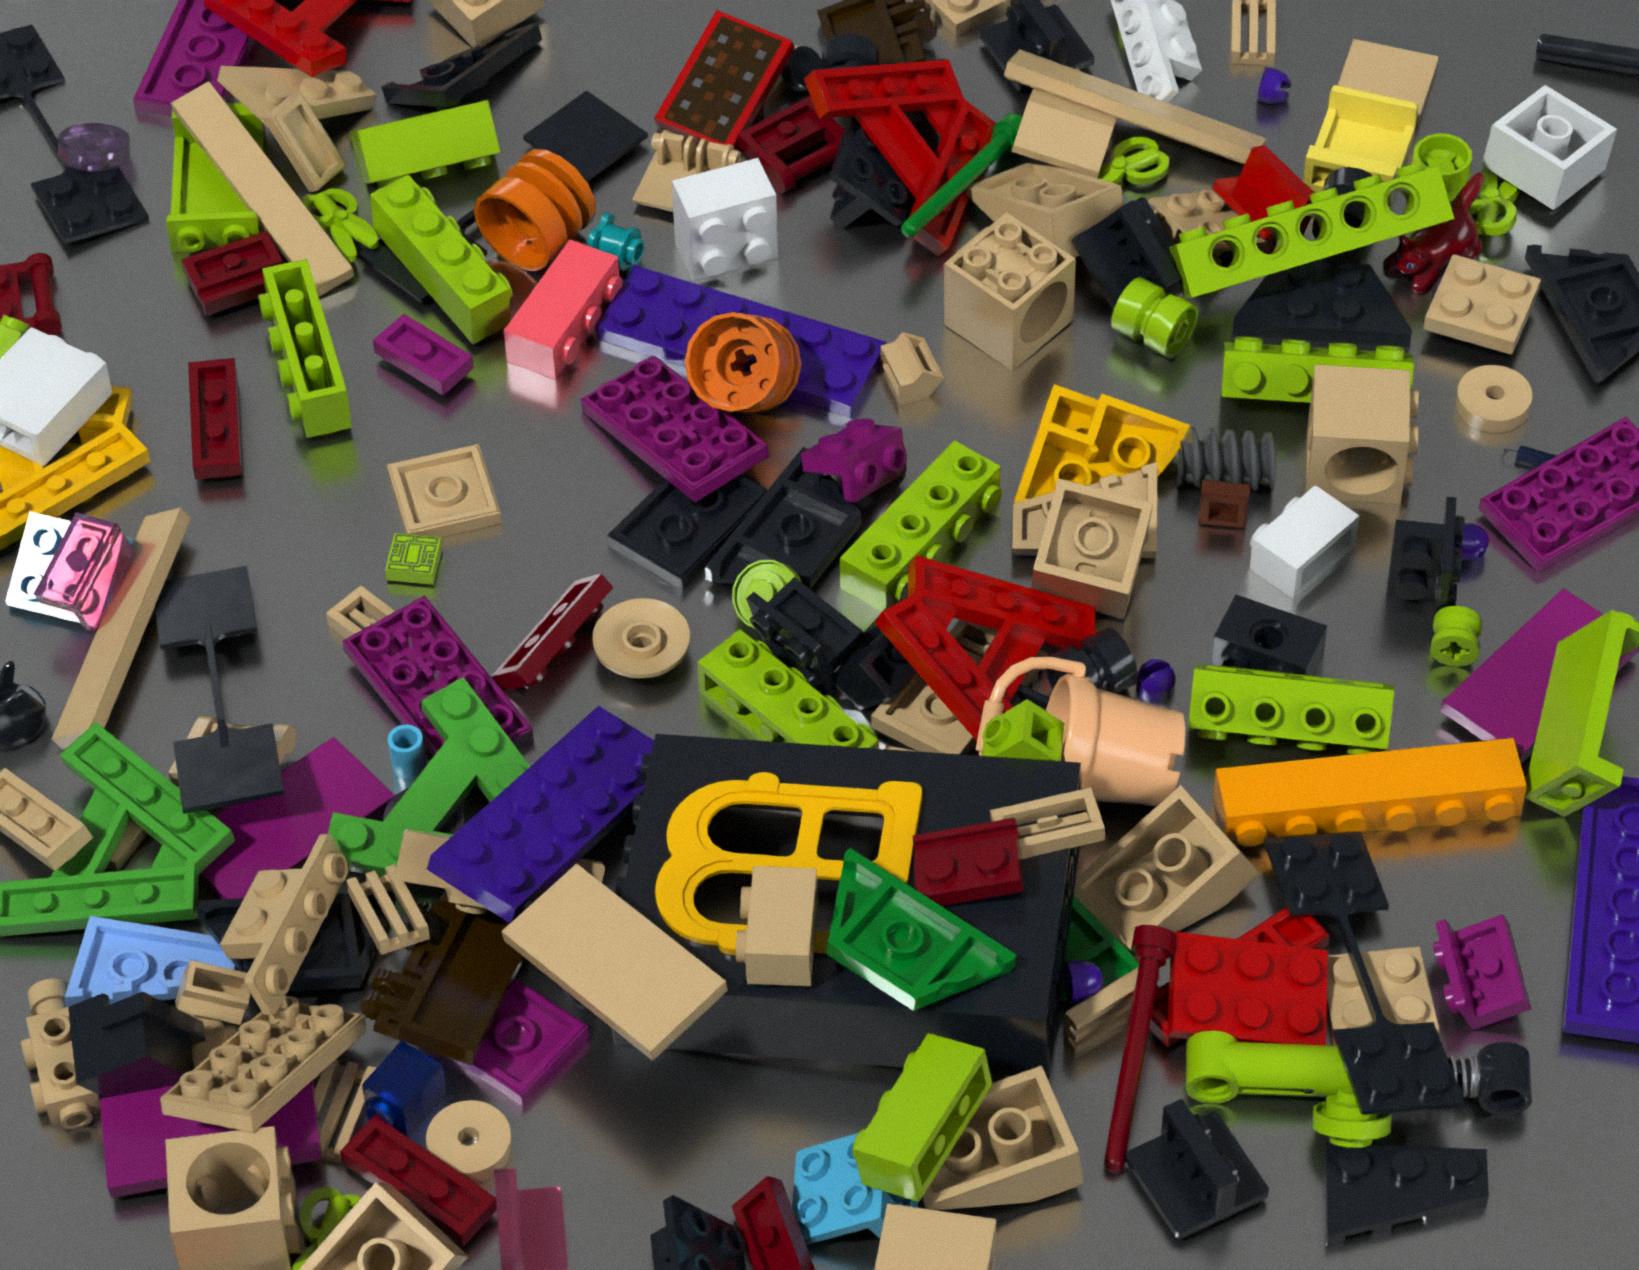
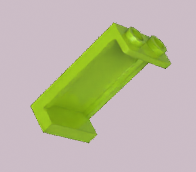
(202, 202)
(1565, 754)

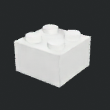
(1549, 147)
(725, 219)

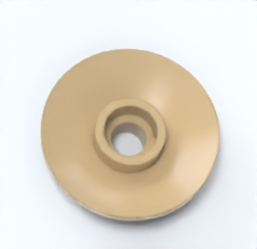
(641, 624)

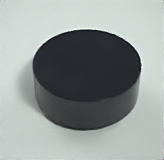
(799, 65)

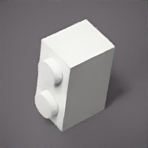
(1303, 541)

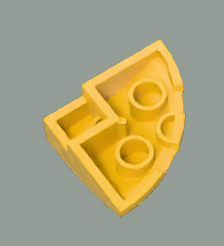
(1094, 439)

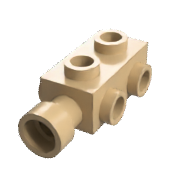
(52, 1054)

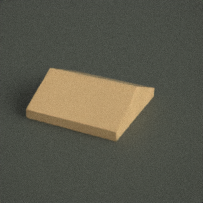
(1064, 133)

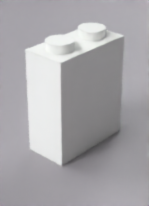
(47, 394)

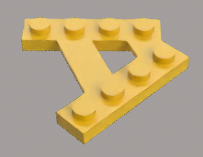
(105, 457)

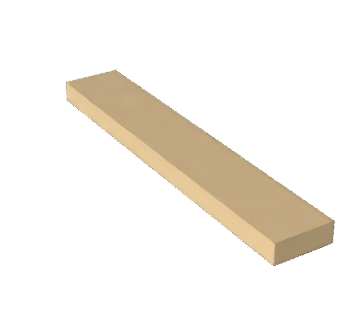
(1132, 106)
(260, 186)
(122, 626)

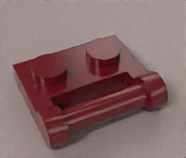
(787, 135)
(36, 270)

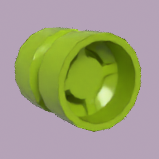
(1450, 155)
(1159, 320)

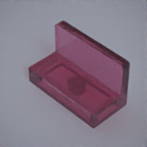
(86, 569)
(529, 1225)

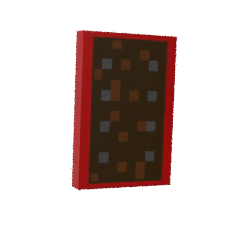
(724, 81)

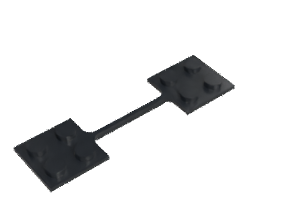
(581, 132)
(76, 200)
(228, 763)
(1386, 1062)

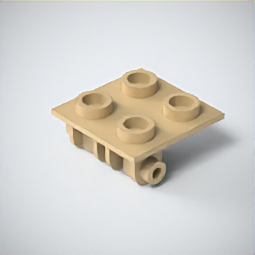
(677, 160)
(1195, 210)

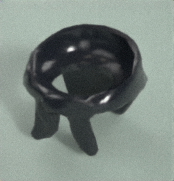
(21, 712)

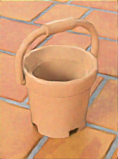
(1120, 741)

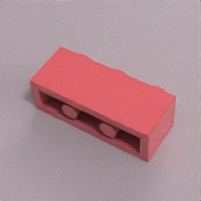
(562, 309)

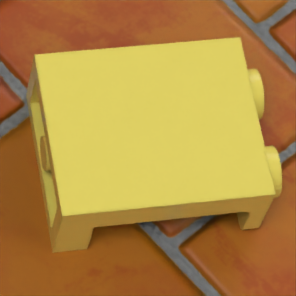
(1362, 133)

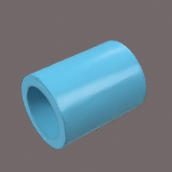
(406, 751)

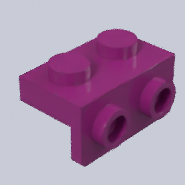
(861, 454)
(1481, 971)

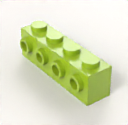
(441, 258)
(306, 348)
(1287, 369)
(921, 522)
(773, 699)
(1290, 707)

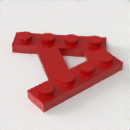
(291, 35)
(878, 101)
(1019, 613)

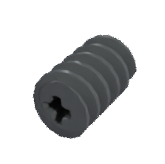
(1227, 458)

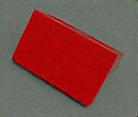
(1263, 184)

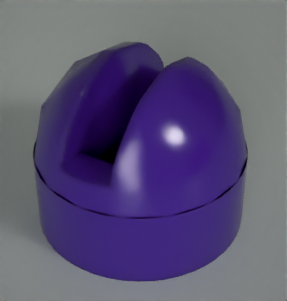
(1270, 85)
(1474, 542)
(1158, 683)
(1081, 980)

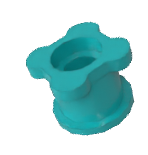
(618, 241)

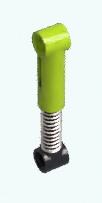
(1223, 1067)

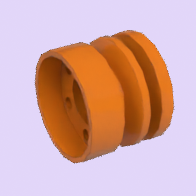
(535, 209)
(722, 347)

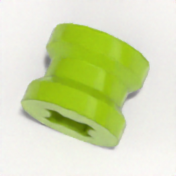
(1456, 636)

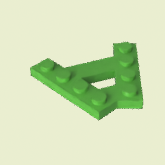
(472, 754)
(123, 791)

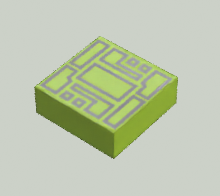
(413, 558)

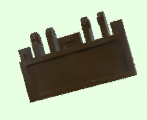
(892, 25)
(448, 983)

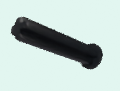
(1588, 54)

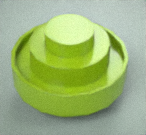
(764, 579)
(1343, 1122)

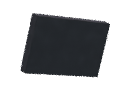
(679, 535)

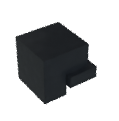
(131, 1043)

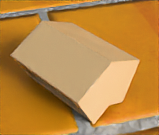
(910, 368)
(213, 992)

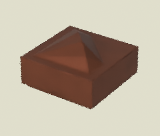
(1224, 503)

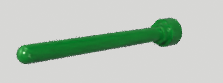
(1002, 142)

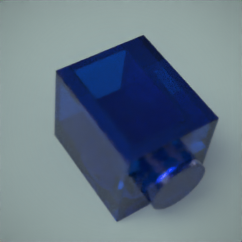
(404, 1088)

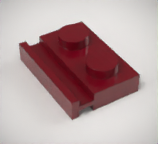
(231, 272)
(969, 862)

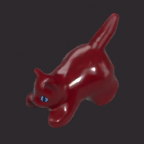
(1432, 247)

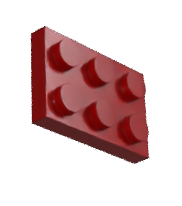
(1247, 990)

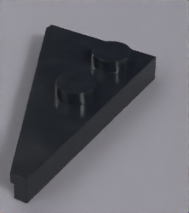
(456, 76)

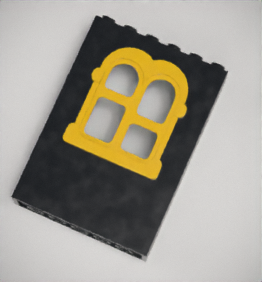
(842, 1012)

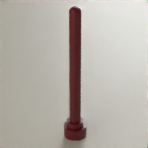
(1151, 948)

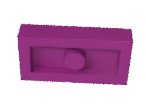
(423, 354)

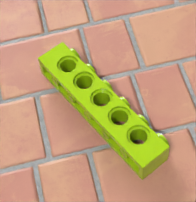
(1425, 207)

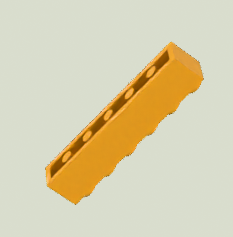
(1370, 791)

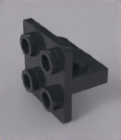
(1038, 32)
(865, 180)
(1127, 247)
(1426, 559)
(805, 633)
(1195, 1171)
(696, 1240)

